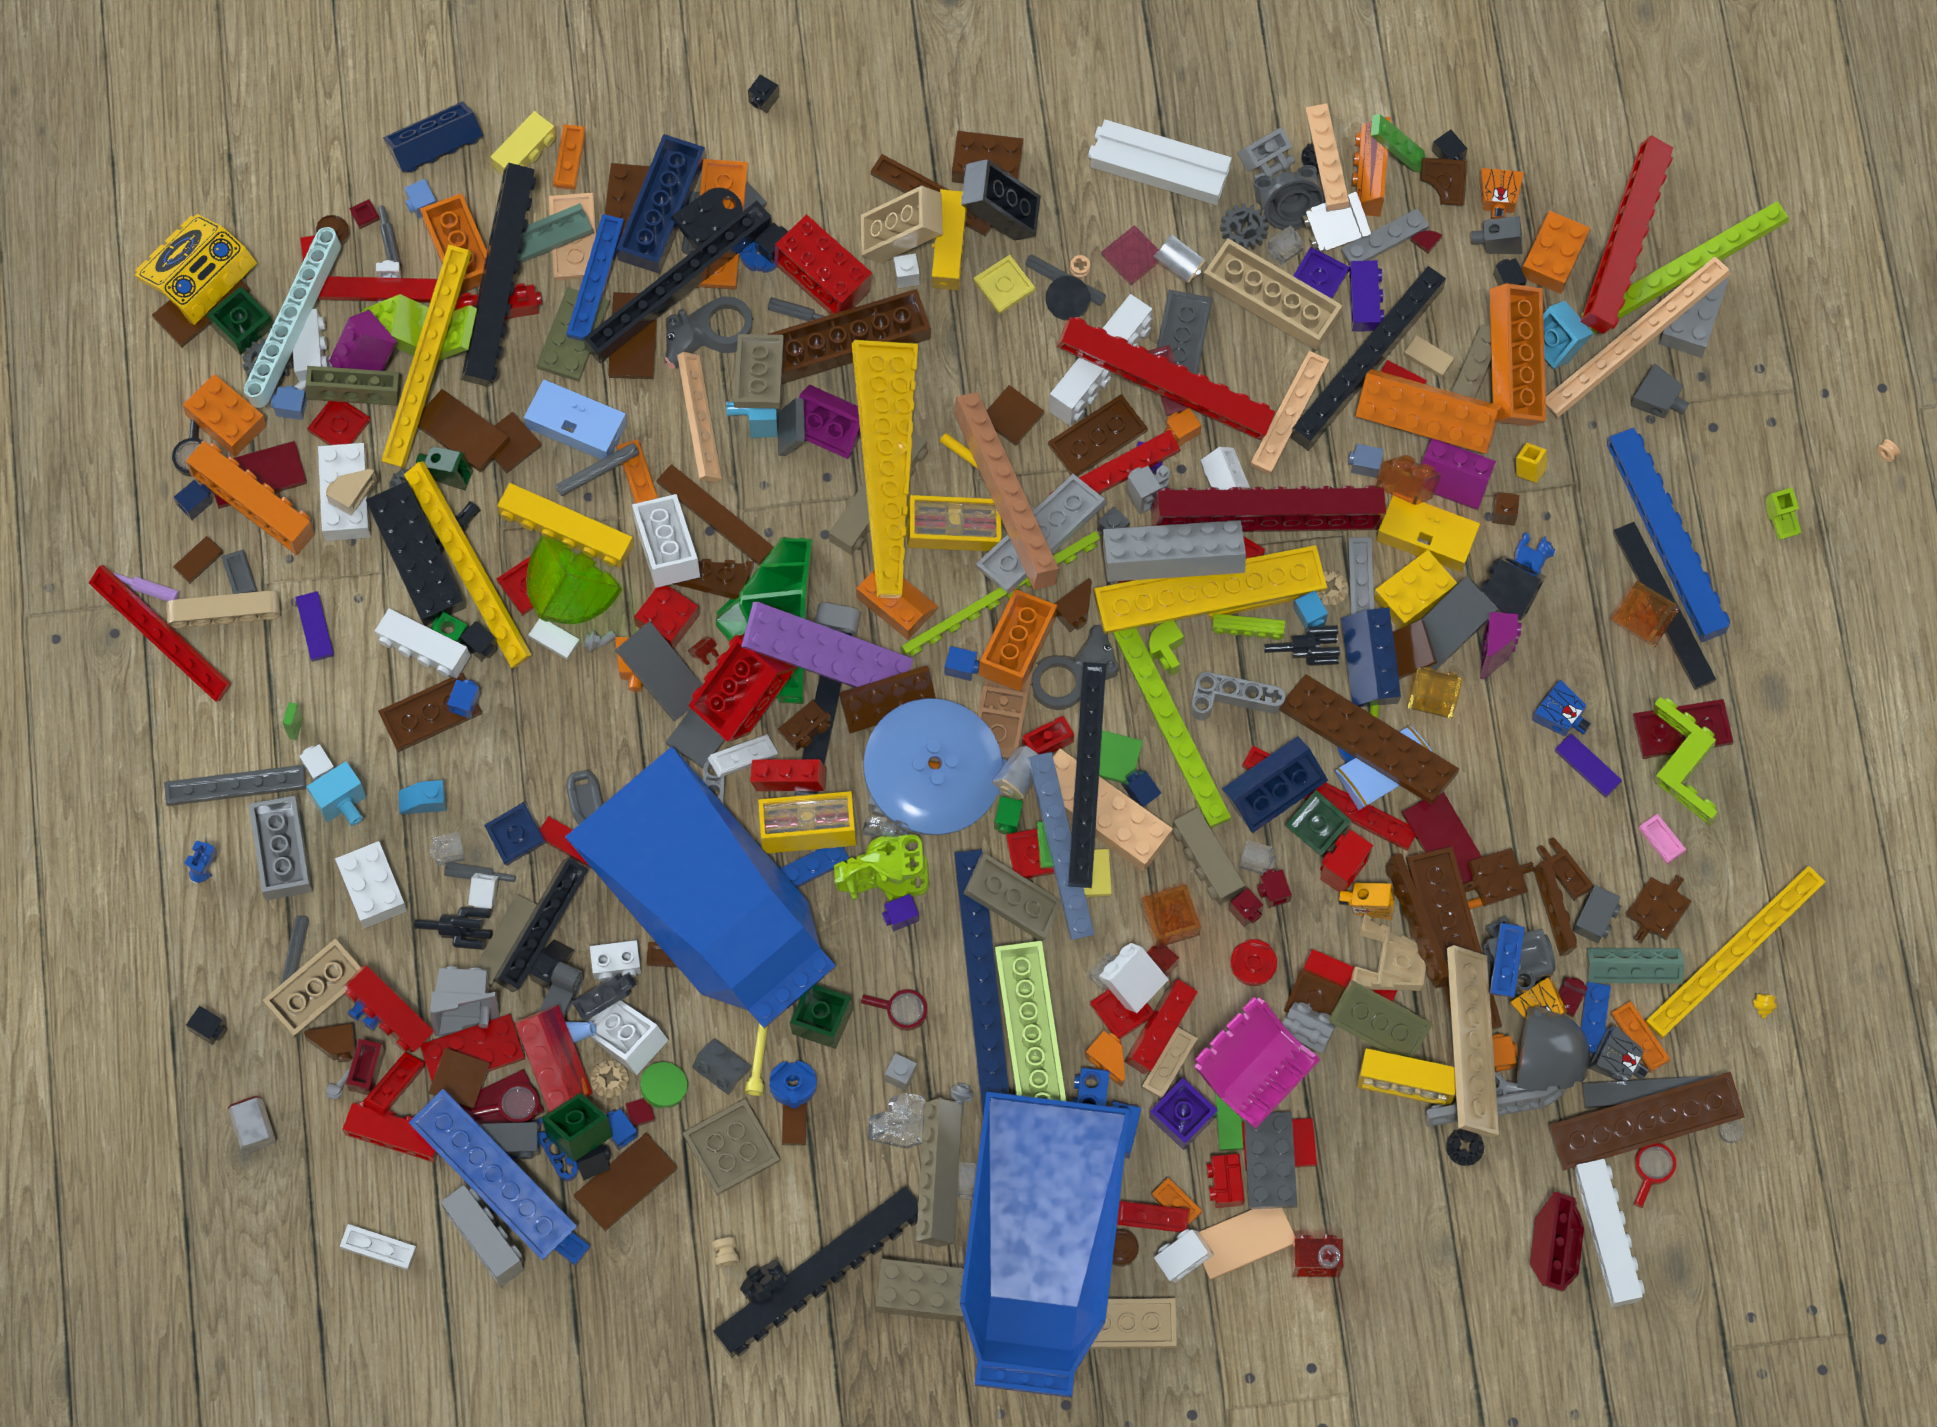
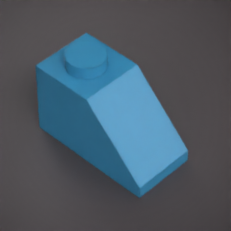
(423, 798)

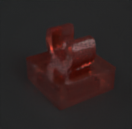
(702, 648)

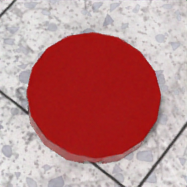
(1253, 962)

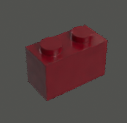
(365, 1067)

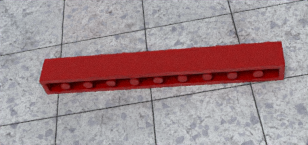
(1627, 235)
(1165, 378)

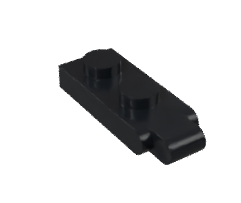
(603, 995)

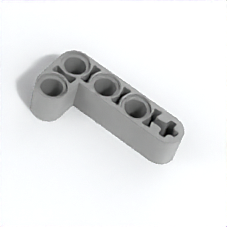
(1238, 698)

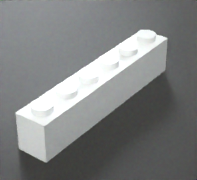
(1608, 1233)

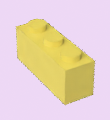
(525, 143)

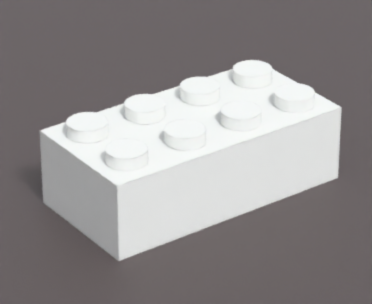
(334, 462)
(666, 540)

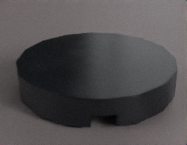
(1068, 297)

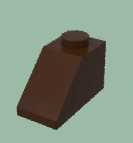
(1074, 606)
(334, 1041)

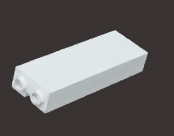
(1159, 162)

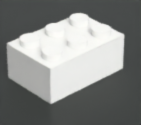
(371, 884)

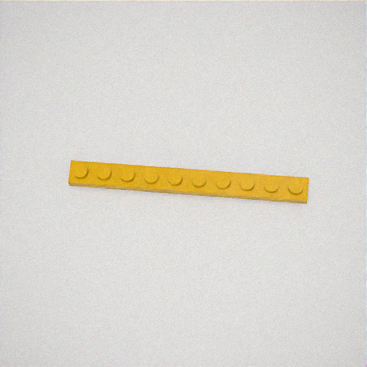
(426, 356)
(467, 564)
(1735, 952)

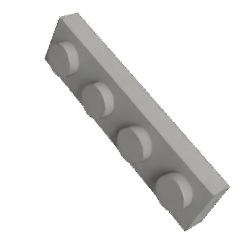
(1385, 237)
(1360, 574)

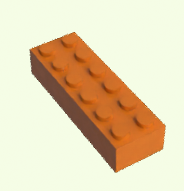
(1518, 354)
(1428, 411)
(250, 497)

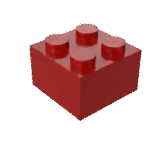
(669, 613)
(1346, 861)

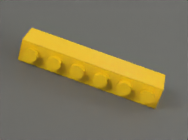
(565, 525)

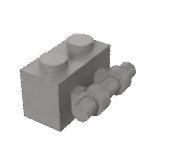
(1263, 150)
(1144, 485)
(1309, 1026)

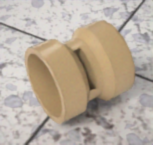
(725, 1252)

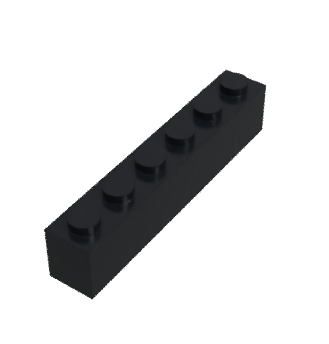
(540, 925)

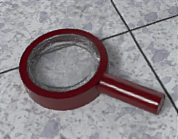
(904, 1009)
(516, 1104)

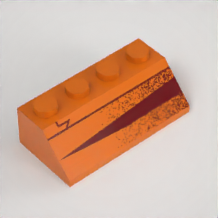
(1370, 171)

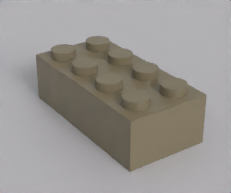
(920, 1290)

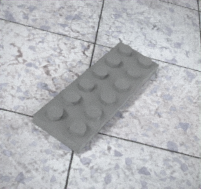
(1058, 519)

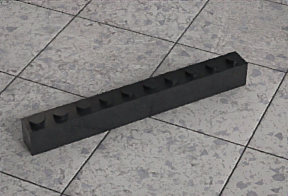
(498, 273)
(677, 282)
(1368, 357)
(818, 1272)

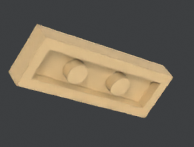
(1169, 1063)

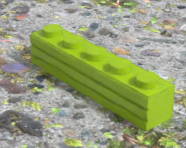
(1248, 626)

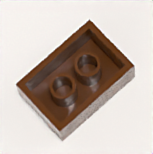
(974, 147)

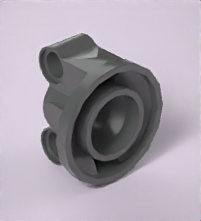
(1288, 196)

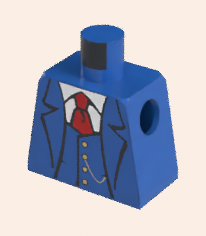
(1562, 711)

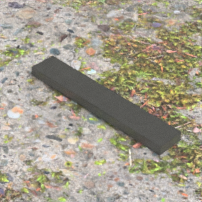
(235, 785)
(1618, 1092)

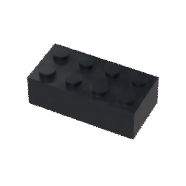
(1000, 200)

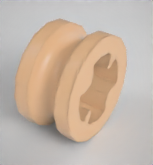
(1075, 270)
(1888, 450)

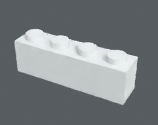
(422, 643)

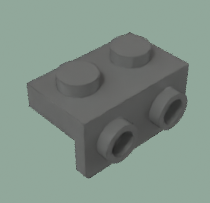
(720, 1066)

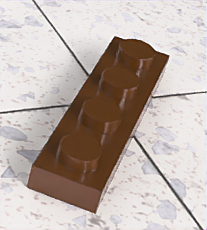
(1554, 906)

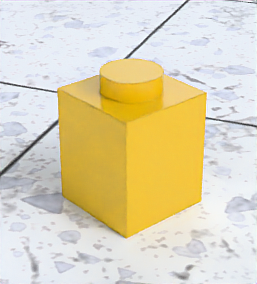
(1531, 462)

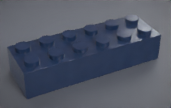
(663, 193)

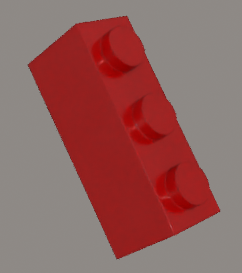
(788, 775)

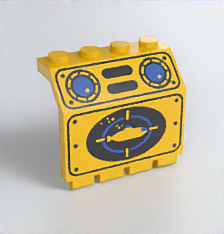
(196, 266)

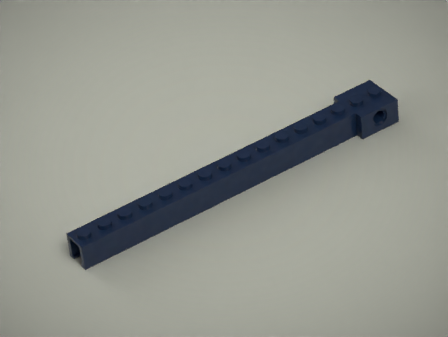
(981, 983)

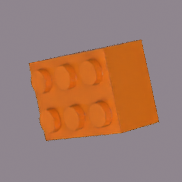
(1555, 252)
(224, 415)

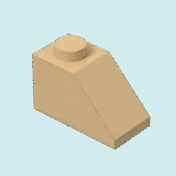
(350, 490)

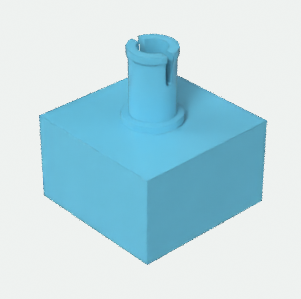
(1563, 334)
(761, 420)
(338, 794)

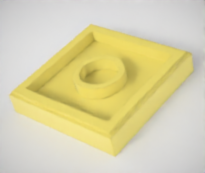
(1004, 284)
(1101, 875)

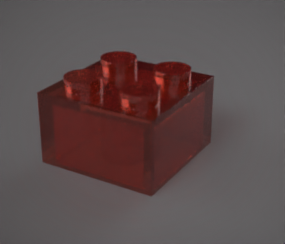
(1305, 1257)

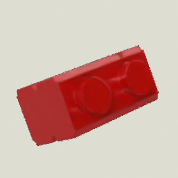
(1049, 737)
(1226, 1181)

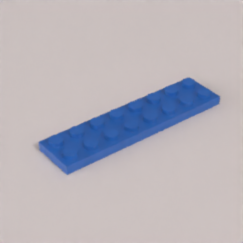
(493, 1174)

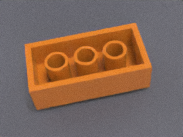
(452, 224)
(1017, 640)

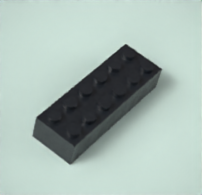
(415, 553)

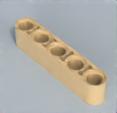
(223, 609)

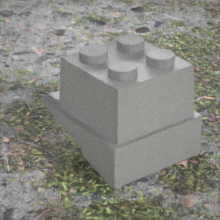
(462, 1000)

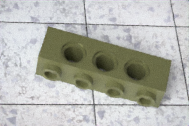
(352, 385)

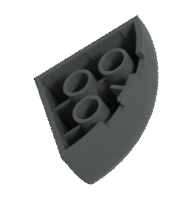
(1551, 1052)

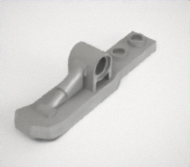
(1509, 1101)

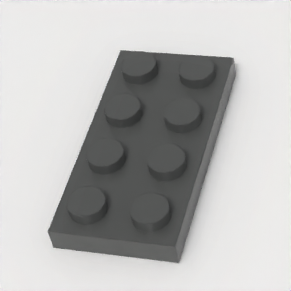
(1271, 1163)

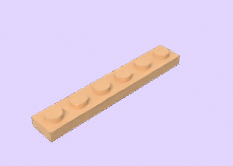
(1327, 157)
(1289, 412)
(699, 417)

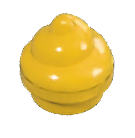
(1764, 1004)

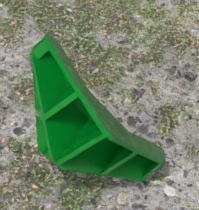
(780, 584)

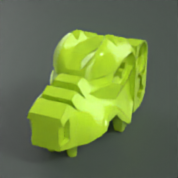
(886, 868)

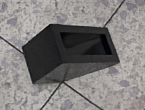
(547, 961)

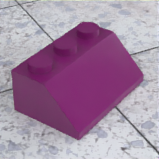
(363, 344)
(830, 421)
(1462, 473)
(1498, 641)

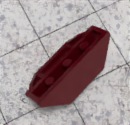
(1557, 1242)

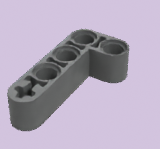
(564, 988)

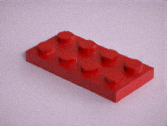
(495, 1045)

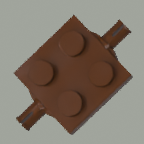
(1498, 877)
(1658, 908)

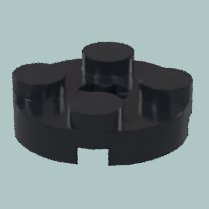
(763, 1280)

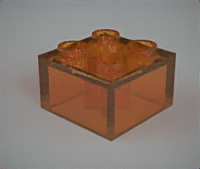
(1408, 479)
(1646, 614)
(1170, 916)

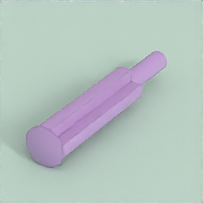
(149, 588)

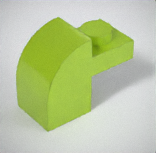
(1781, 510)
(1162, 642)

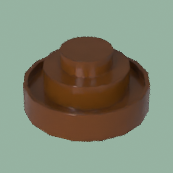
(337, 224)
(1125, 1249)

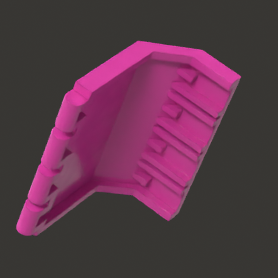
(1254, 1063)

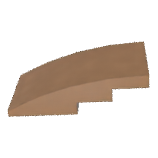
(1004, 713)

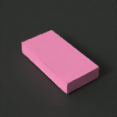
(1662, 839)

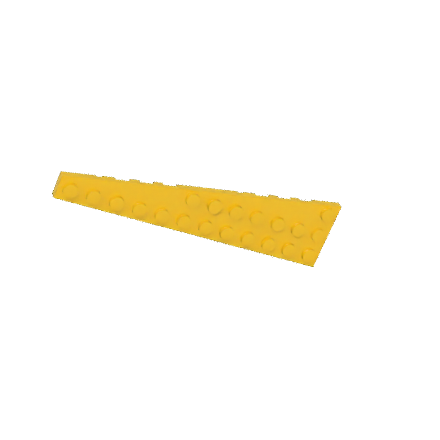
(885, 410)

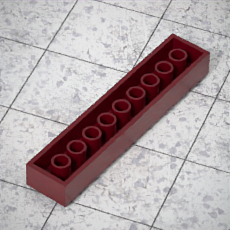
(1274, 508)

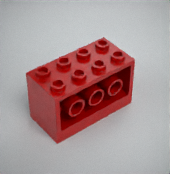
(822, 267)
(739, 690)

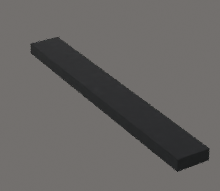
(1678, 632)
(827, 699)

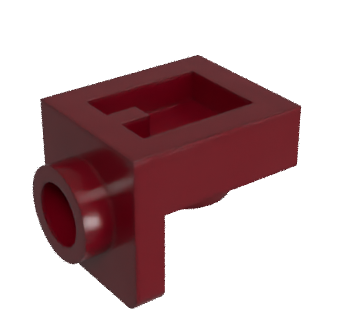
(1572, 994)

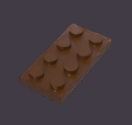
(873, 701)

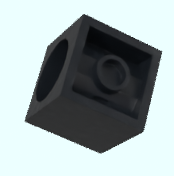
(1512, 586)

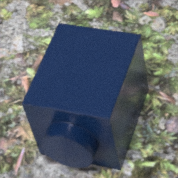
(193, 499)
(1140, 787)

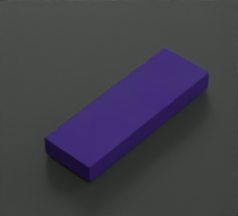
(314, 626)
(1588, 765)

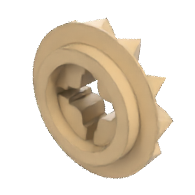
(1334, 596)
(615, 1087)

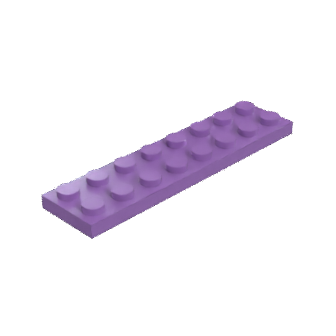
(819, 648)

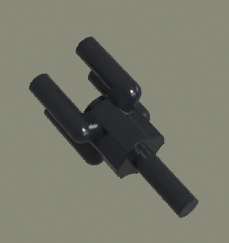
(1308, 646)
(460, 927)

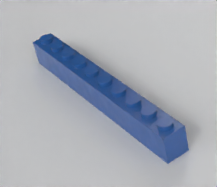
(1668, 534)

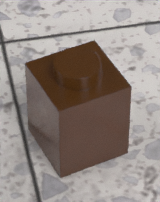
(1505, 509)

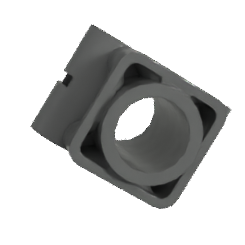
(1536, 959)

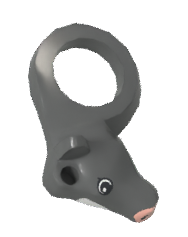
(692, 331)
(1095, 650)

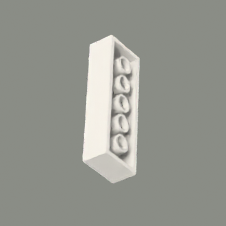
(1085, 379)

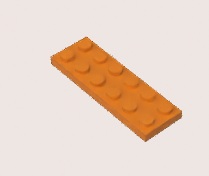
(731, 176)

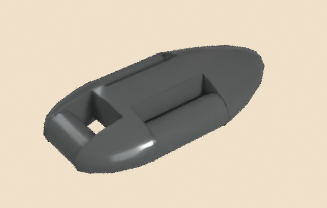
(583, 798)

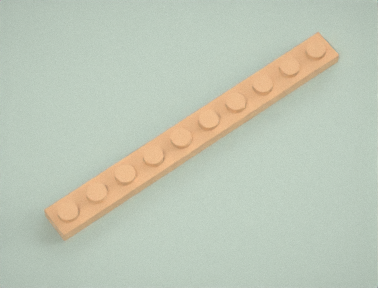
(1636, 336)

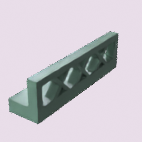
(549, 236)
(1635, 967)

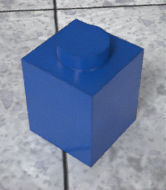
(961, 663)
(464, 698)
(621, 1128)

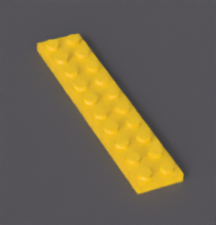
(1176, 598)

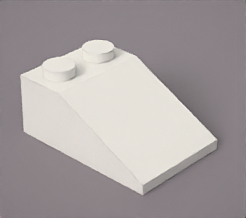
(627, 1036)

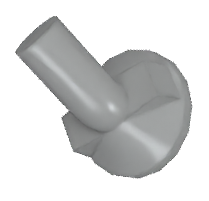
(593, 641)
(961, 1094)

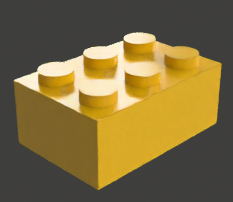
(1414, 590)

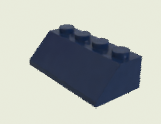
(433, 137)
(1371, 658)
(1275, 784)

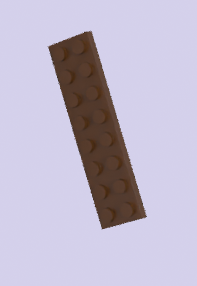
(1369, 739)
(1447, 909)
(1646, 1121)

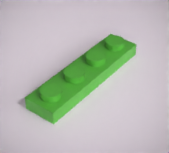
(1397, 142)

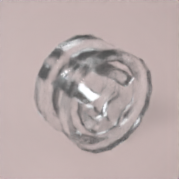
(1326, 1263)

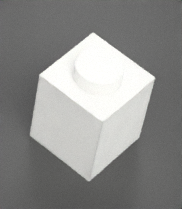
(906, 271)
(316, 762)
(483, 891)

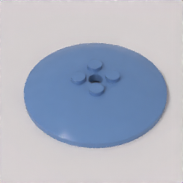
(924, 797)

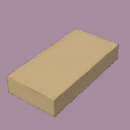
(1429, 356)

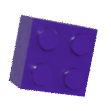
(1183, 1113)

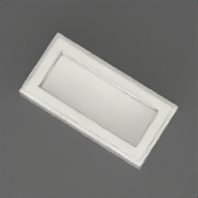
(554, 638)

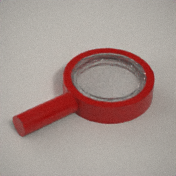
(1654, 1166)

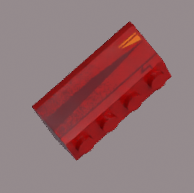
(552, 1057)

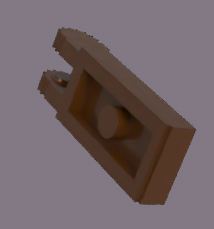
(1567, 870)

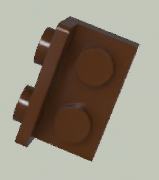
(805, 725)

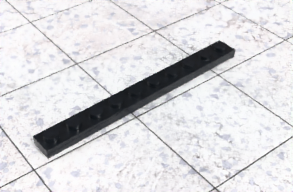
(1087, 775)

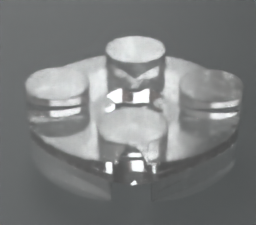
(879, 827)

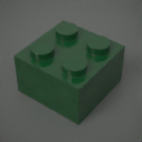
(240, 320)
(1319, 823)
(822, 1016)
(577, 1127)

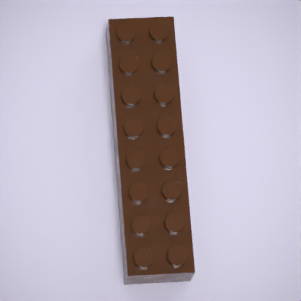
(829, 339)

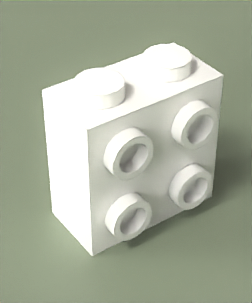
(1133, 977)

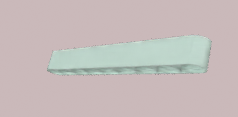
(292, 326)

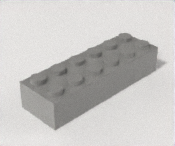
(1174, 551)

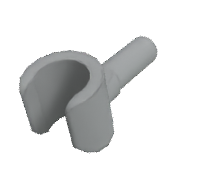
(335, 1091)

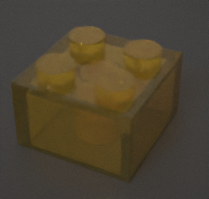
(1435, 692)

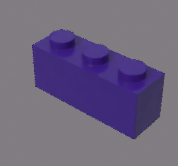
(1365, 295)

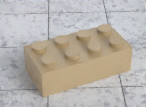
(901, 224)
(312, 989)

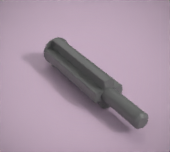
(388, 237)
(792, 310)
(468, 871)

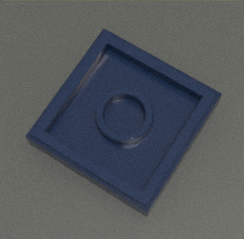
(515, 833)

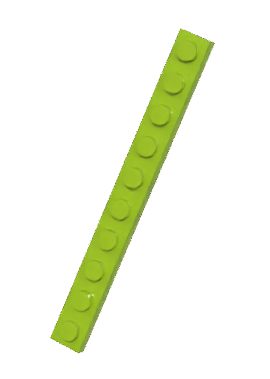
(1689, 263)
(991, 600)
(1172, 727)

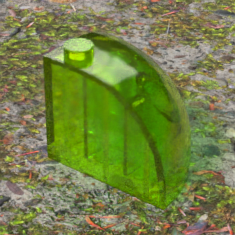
(567, 585)

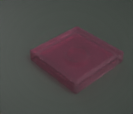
(1131, 255)

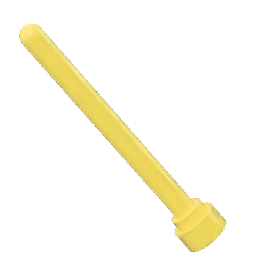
(754, 1084)

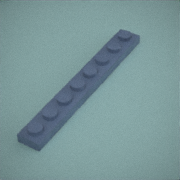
(1059, 844)

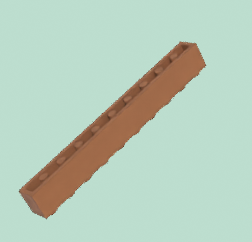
(1005, 491)

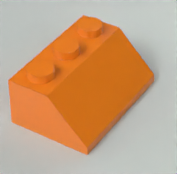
(902, 613)

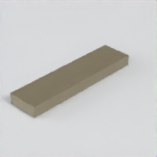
(505, 936)

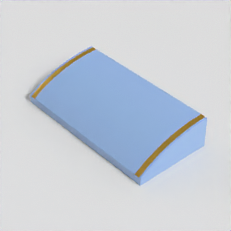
(1366, 783)

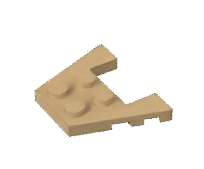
(1399, 961)

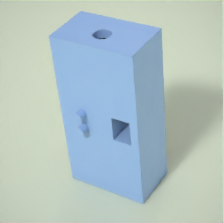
(575, 420)

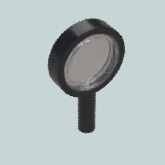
(185, 449)

